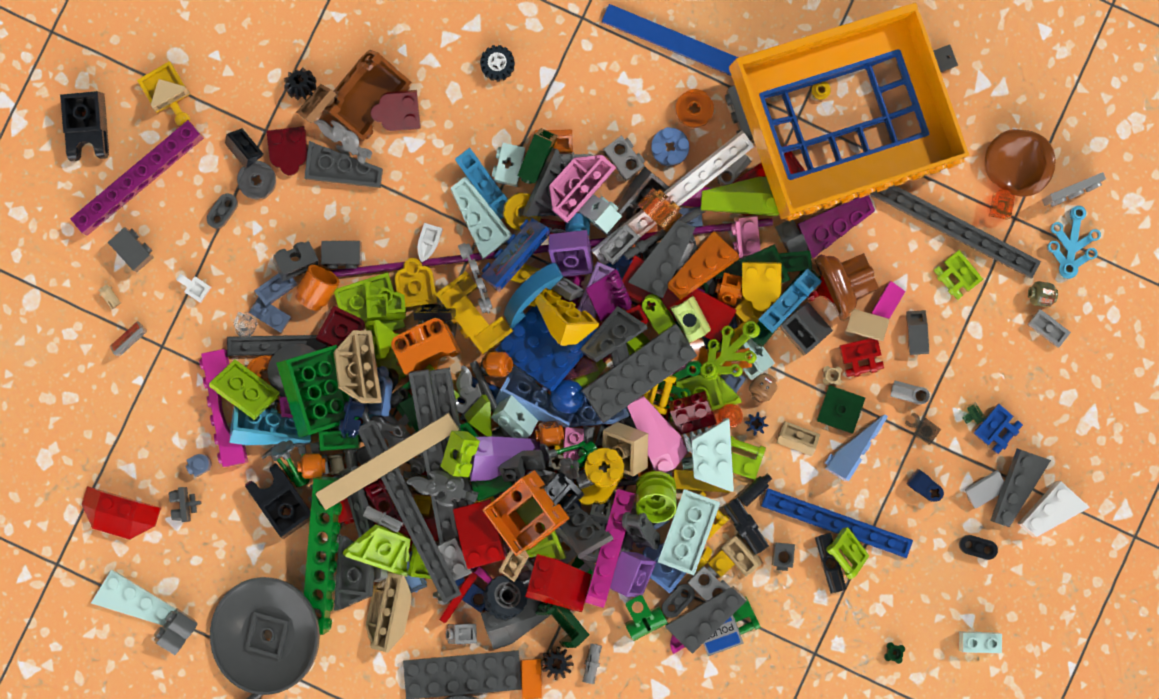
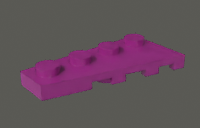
(832, 224)

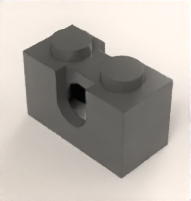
(287, 268)

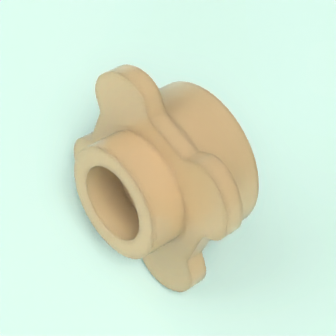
(837, 375)

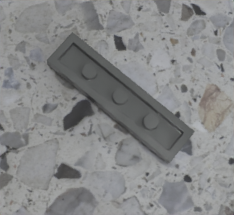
(358, 505)

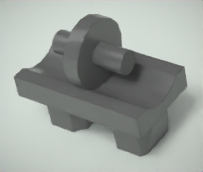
(183, 513)

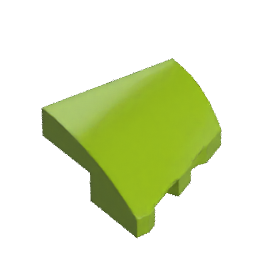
(383, 303)

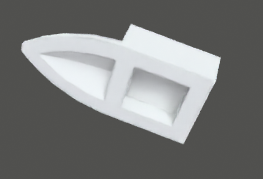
(428, 241)

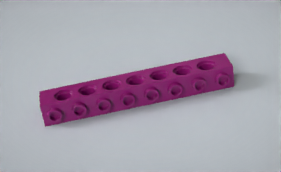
(137, 178)

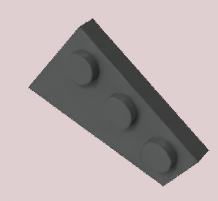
(612, 334)

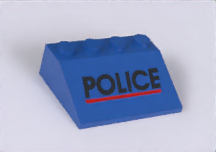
(515, 254)

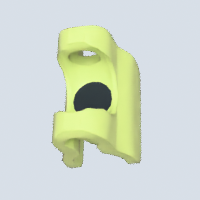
(691, 319)

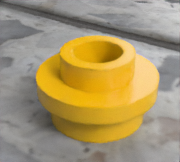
(821, 96)

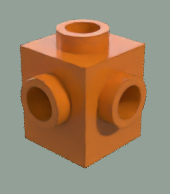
(729, 293)

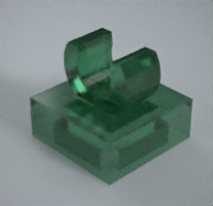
(974, 414)

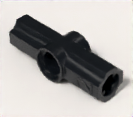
(746, 526)
(833, 575)

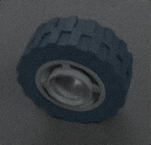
(497, 605)

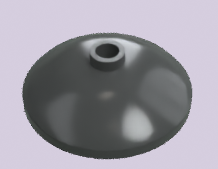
(284, 353)

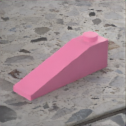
(664, 442)

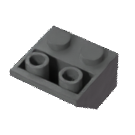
(806, 328)

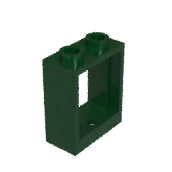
(537, 155)

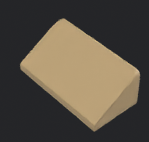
(867, 325)
(798, 438)
(741, 554)
(513, 564)

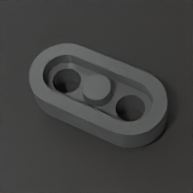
(221, 210)
(677, 600)

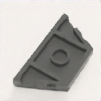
(540, 200)
(353, 578)

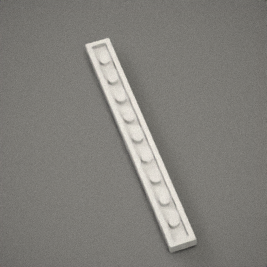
(688, 185)

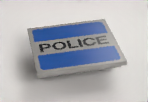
(724, 638)

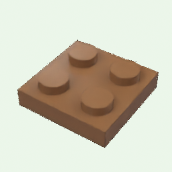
(315, 104)

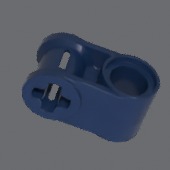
(923, 484)

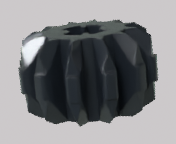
(300, 83)
(550, 661)

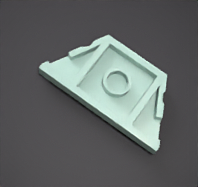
(713, 456)

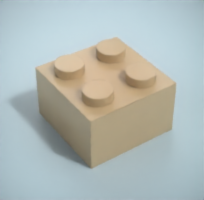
(630, 445)

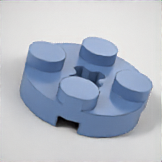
(672, 157)

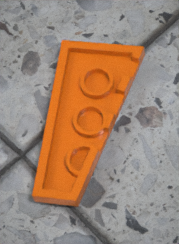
(703, 265)

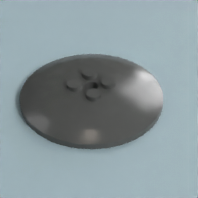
(240, 642)

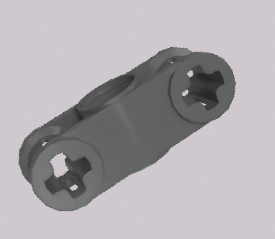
(641, 530)

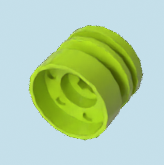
(656, 496)

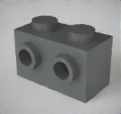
(131, 249)
(341, 254)

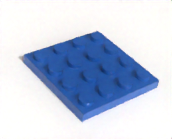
(538, 352)

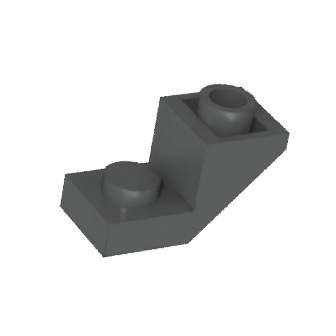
(917, 332)
(517, 465)

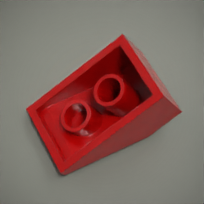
(478, 536)
(558, 583)

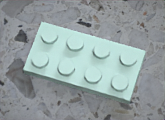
(689, 532)

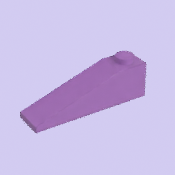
(495, 451)

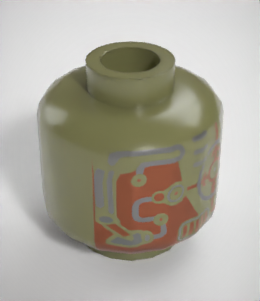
(1043, 294)

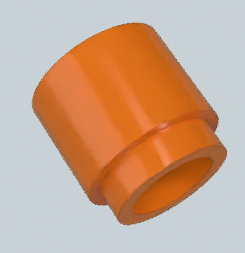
(316, 287)

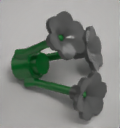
(282, 450)
(568, 466)

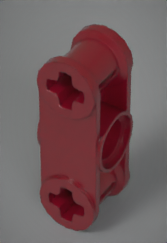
(379, 495)

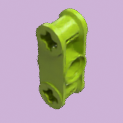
(658, 315)

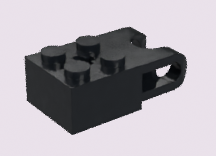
(84, 129)
(278, 497)

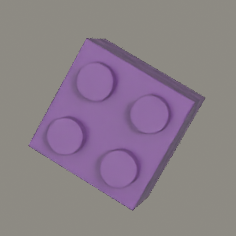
(571, 252)
(632, 574)

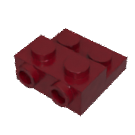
(692, 412)

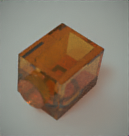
(1002, 205)

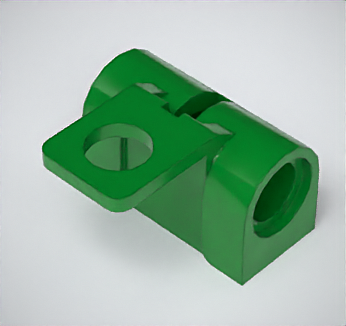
(333, 440)
(645, 621)

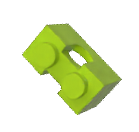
(466, 446)

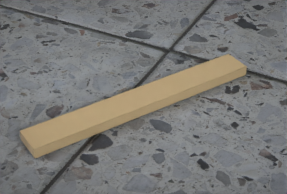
(387, 461)

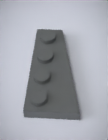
(335, 167)

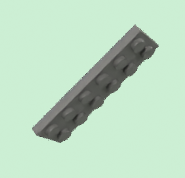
(639, 373)
(462, 674)

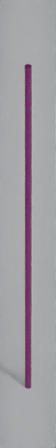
(543, 248)

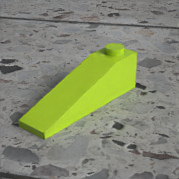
(742, 197)

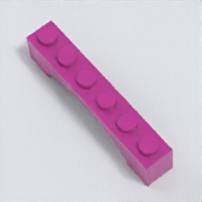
(230, 453)
(609, 552)

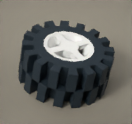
(495, 56)

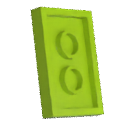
(244, 389)

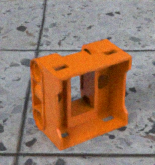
(424, 345)
(511, 525)

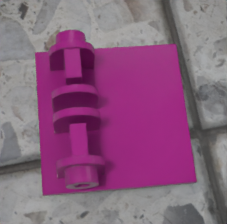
(608, 294)

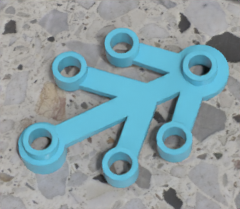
(1073, 244)

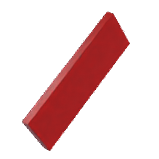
(715, 311)

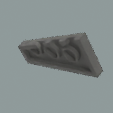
(664, 260)
(1020, 481)
(583, 531)
(700, 623)

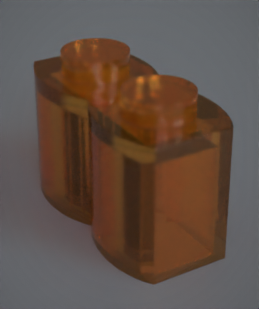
(659, 209)

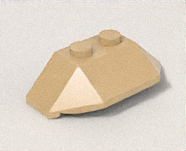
(357, 367)
(388, 612)

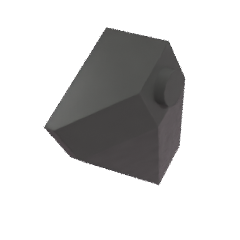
(635, 193)
(508, 631)

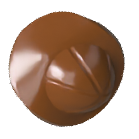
(1020, 162)

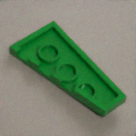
(486, 488)

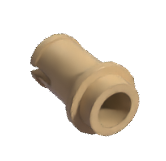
(109, 296)

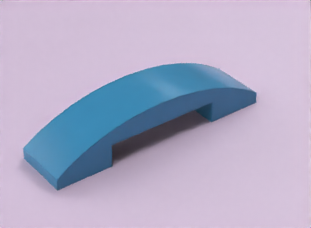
(482, 181)
(529, 290)
(789, 300)

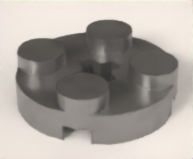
(261, 190)

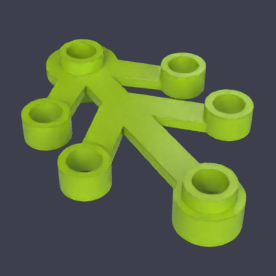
(728, 352)

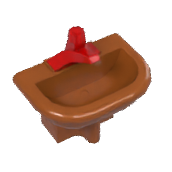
(844, 282)

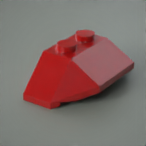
(118, 513)

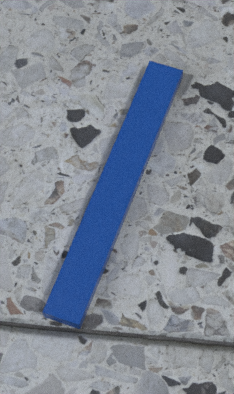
(668, 39)
(835, 522)

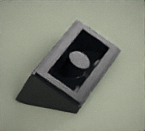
(243, 147)

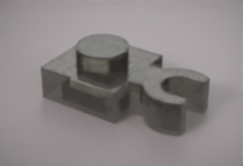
(924, 430)

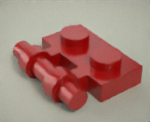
(859, 351)

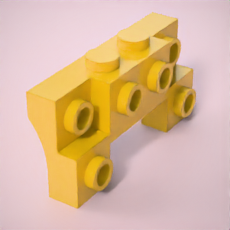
(468, 317)

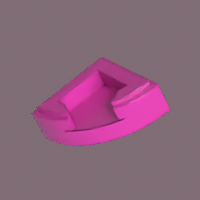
(675, 645)

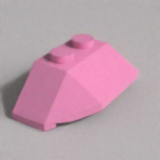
(577, 184)

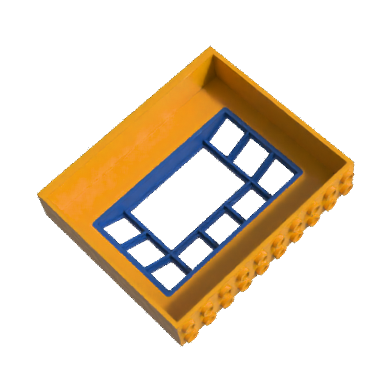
(831, 55)

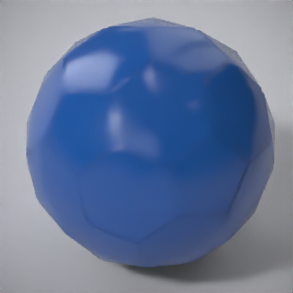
(567, 397)

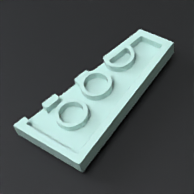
(481, 220)
(131, 599)

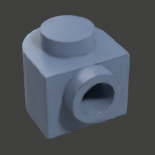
(198, 464)

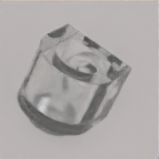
(245, 324)

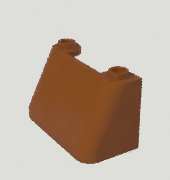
(362, 90)

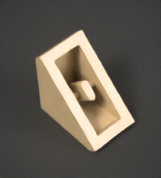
(167, 93)

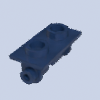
(349, 424)

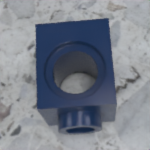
(469, 597)

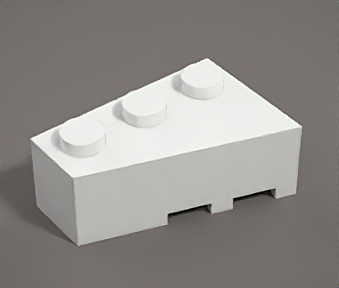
(1052, 509)

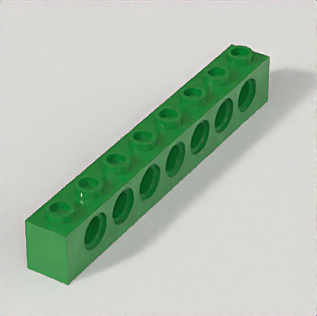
(315, 562)

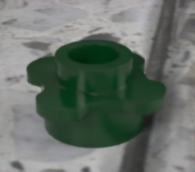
(899, 653)

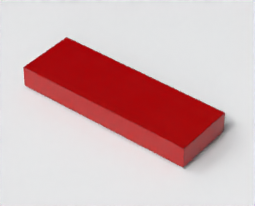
(456, 601)

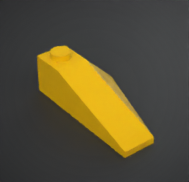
(562, 318)

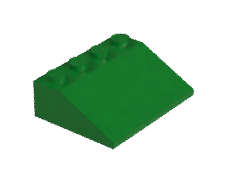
(313, 391)

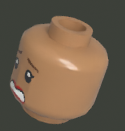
(763, 387)

